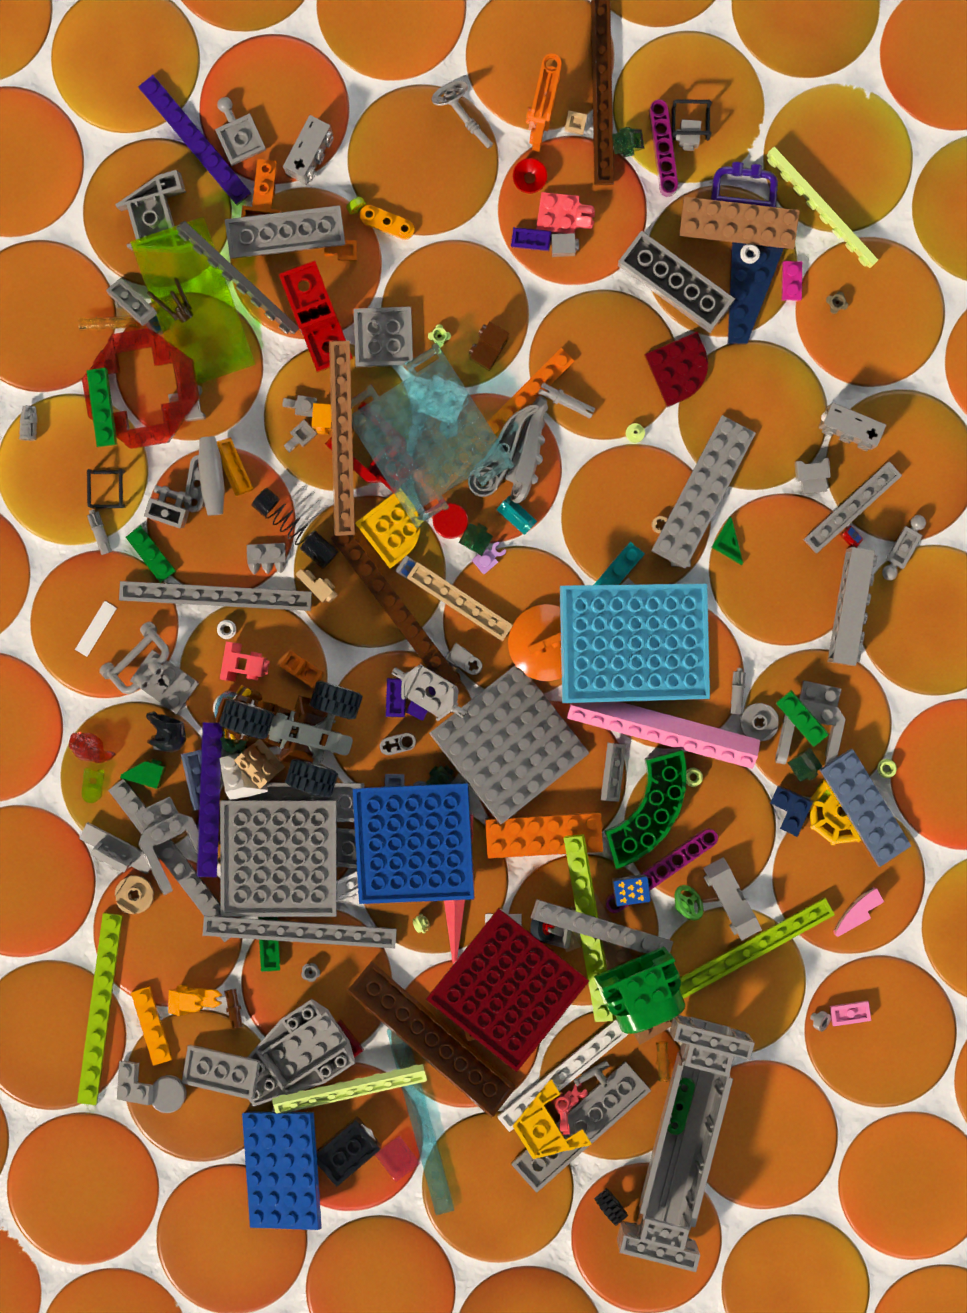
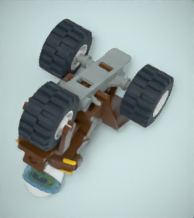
(299, 733)

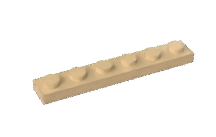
(459, 601)

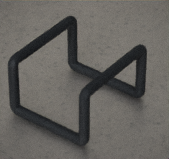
(707, 132)
(120, 472)

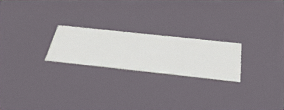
(95, 628)

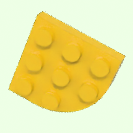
(390, 530)

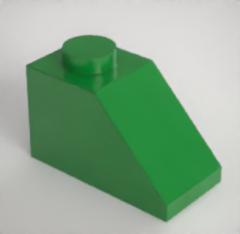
(147, 773)

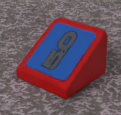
(852, 537)

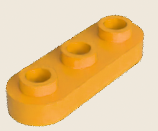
(393, 228)

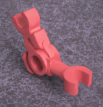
(564, 1104)

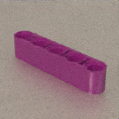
(665, 139)

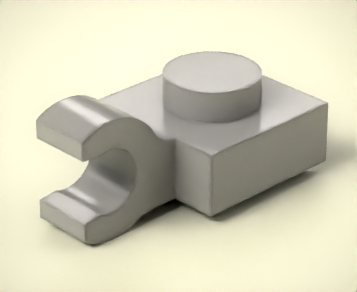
(302, 406)
(301, 434)

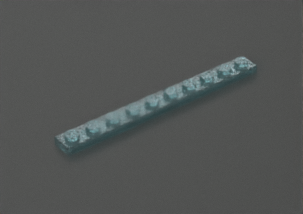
(423, 1130)

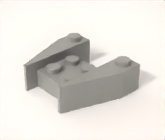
(149, 204)

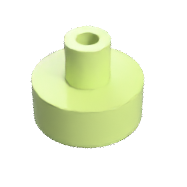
(631, 436)

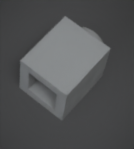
(564, 245)

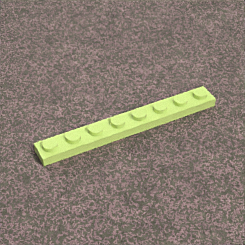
(827, 215)
(349, 1089)

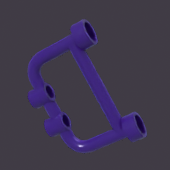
(755, 172)

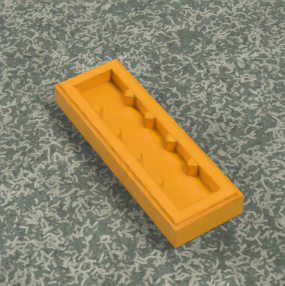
(234, 468)

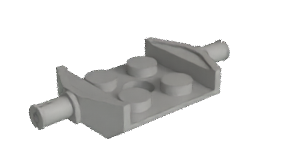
(415, 688)

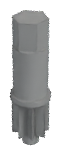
(99, 532)
(738, 686)

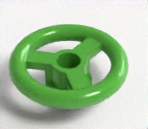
(685, 905)

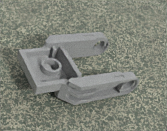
(823, 704)
(160, 824)

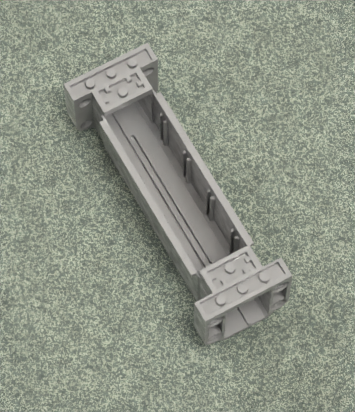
(683, 1161)

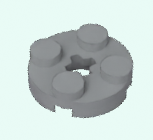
(770, 722)

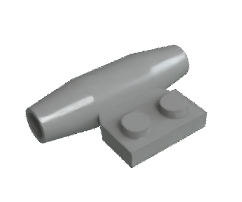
(211, 476)

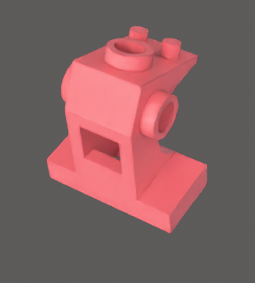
(255, 667)

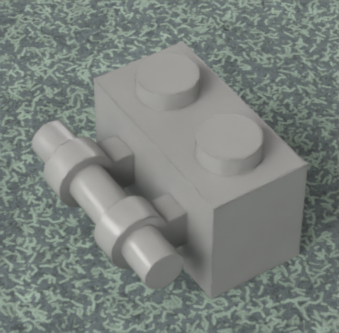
(167, 512)

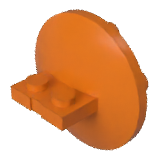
(536, 642)

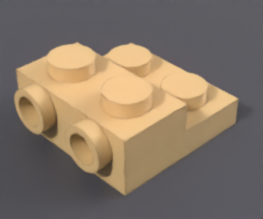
(321, 588)
(259, 763)

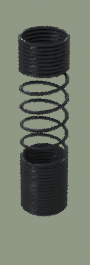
(314, 546)

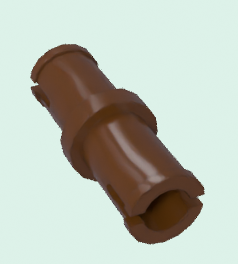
(233, 1008)

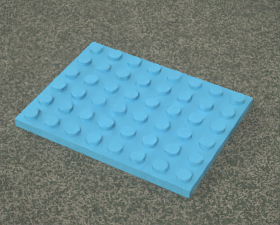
(634, 642)

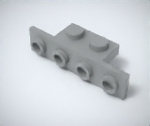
(113, 850)

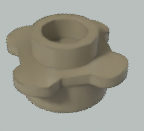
(842, 302)

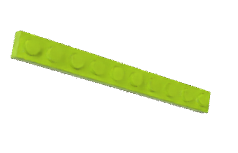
(585, 903)
(755, 947)
(100, 1008)

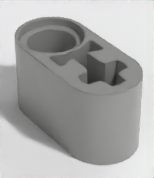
(394, 750)

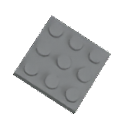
(383, 336)

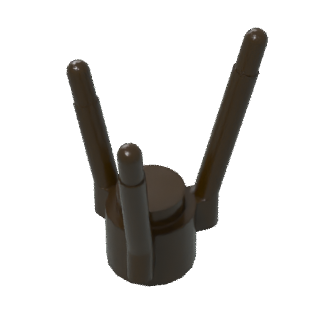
(182, 310)

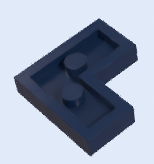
(796, 807)

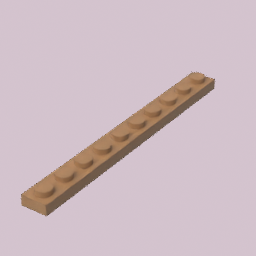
(341, 437)

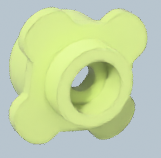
(434, 335)
(421, 923)

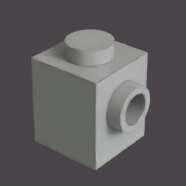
(689, 142)

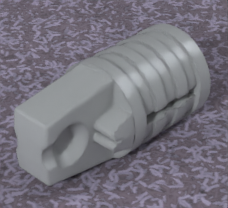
(28, 423)

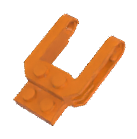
(541, 111)

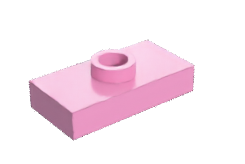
(850, 1013)

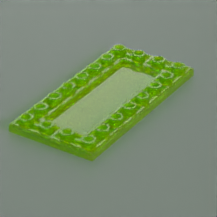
(214, 332)

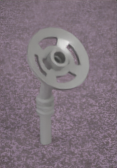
(451, 98)

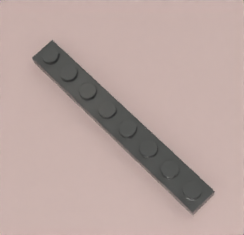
(230, 273)

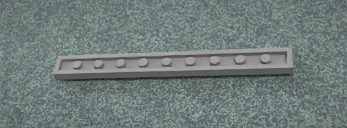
(215, 596)
(170, 855)
(299, 931)

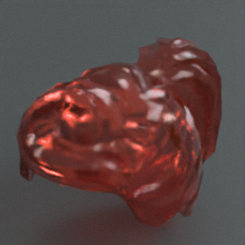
(89, 748)

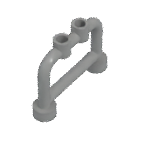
(155, 667)

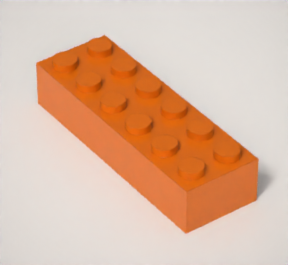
(541, 834)

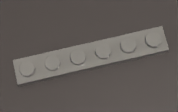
(852, 507)

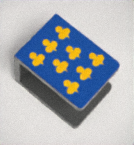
(631, 890)

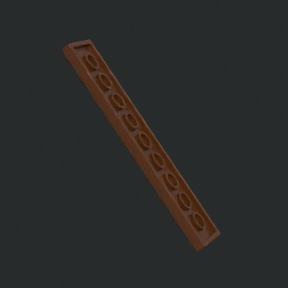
(431, 1039)

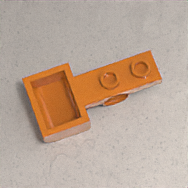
(263, 190)

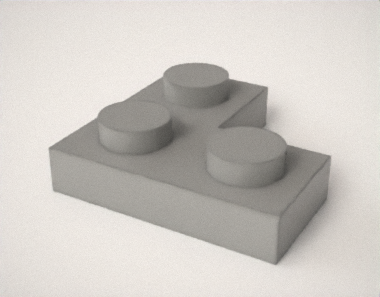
(128, 1086)

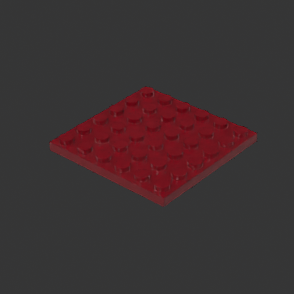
(507, 989)

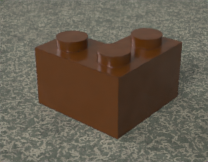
(490, 345)

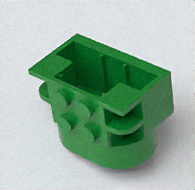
(642, 991)

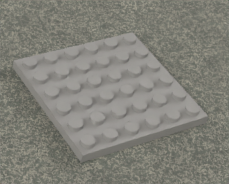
(509, 744)
(278, 858)

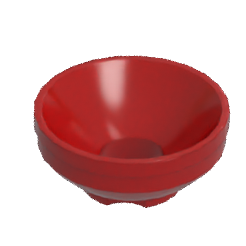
(532, 166)

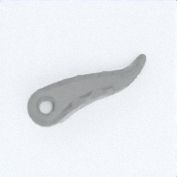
(508, 438)
(527, 454)

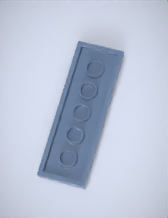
(865, 807)

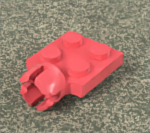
(563, 214)

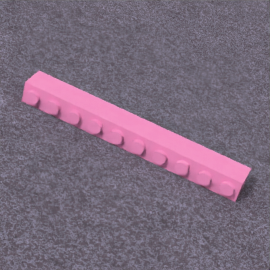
(668, 731)

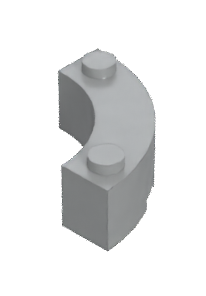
(729, 893)

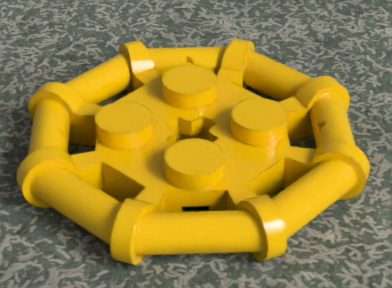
(831, 816)

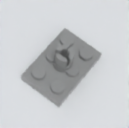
(169, 688)

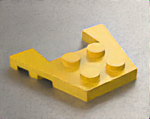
(541, 1132)

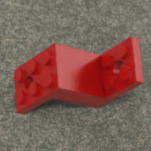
(313, 311)

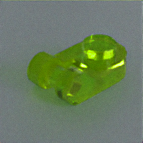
(92, 792)

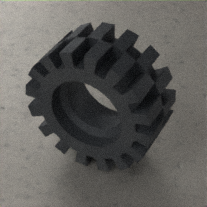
(611, 1207)

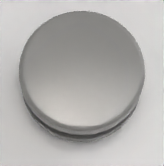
(168, 1094)

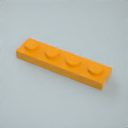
(151, 1025)

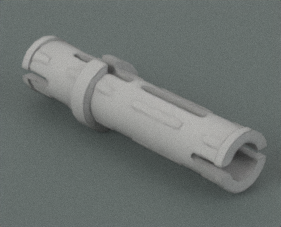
(566, 400)

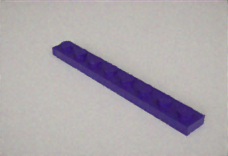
(194, 140)
(209, 800)

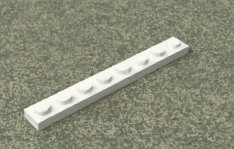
(567, 1070)

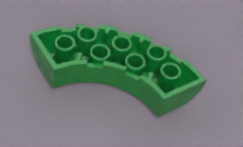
(655, 811)

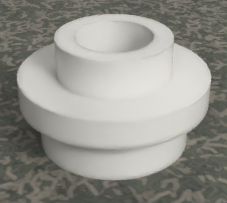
(750, 247)
(220, 631)

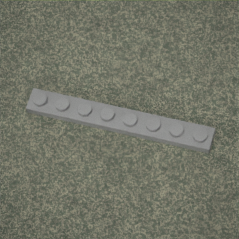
(598, 928)

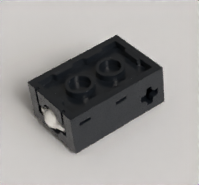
(347, 1151)

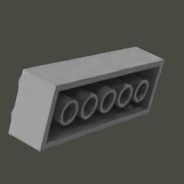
(676, 282)
(851, 606)

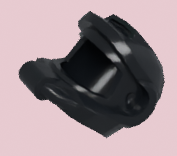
(169, 735)

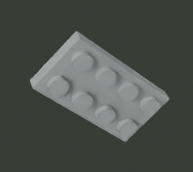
(221, 1072)

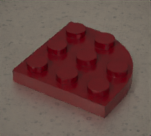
(679, 368)

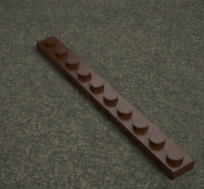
(602, 92)
(395, 607)

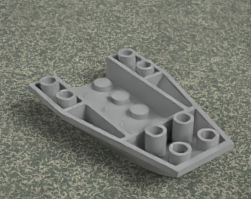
(300, 1053)

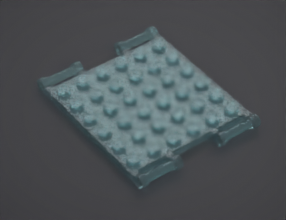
(427, 435)

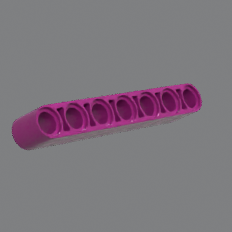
(667, 862)

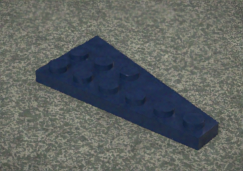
(749, 287)

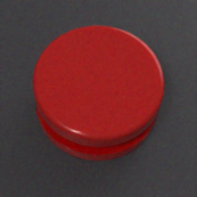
(451, 522)

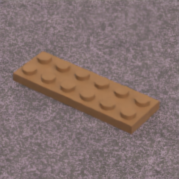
(739, 223)

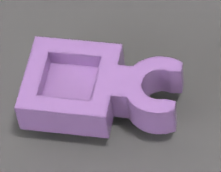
(488, 559)

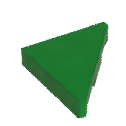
(727, 543)

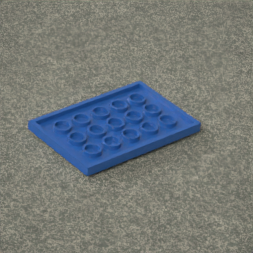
(281, 1170)

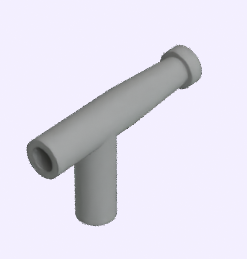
(595, 1071)

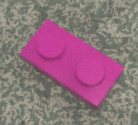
(791, 281)

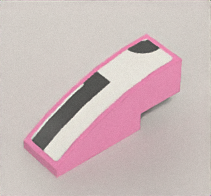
(858, 911)

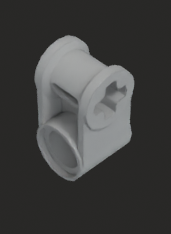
(461, 658)

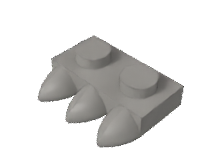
(266, 555)

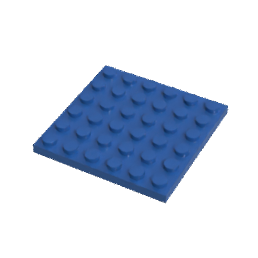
(413, 843)

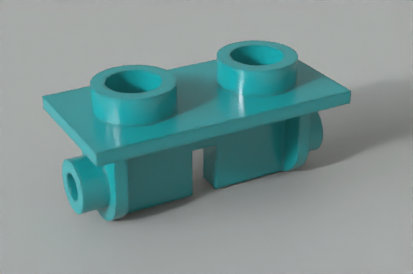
(516, 515)

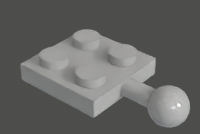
(239, 136)

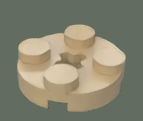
(145, 893)

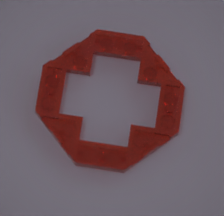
(163, 354)

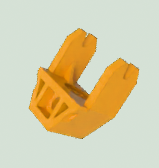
(190, 1000)

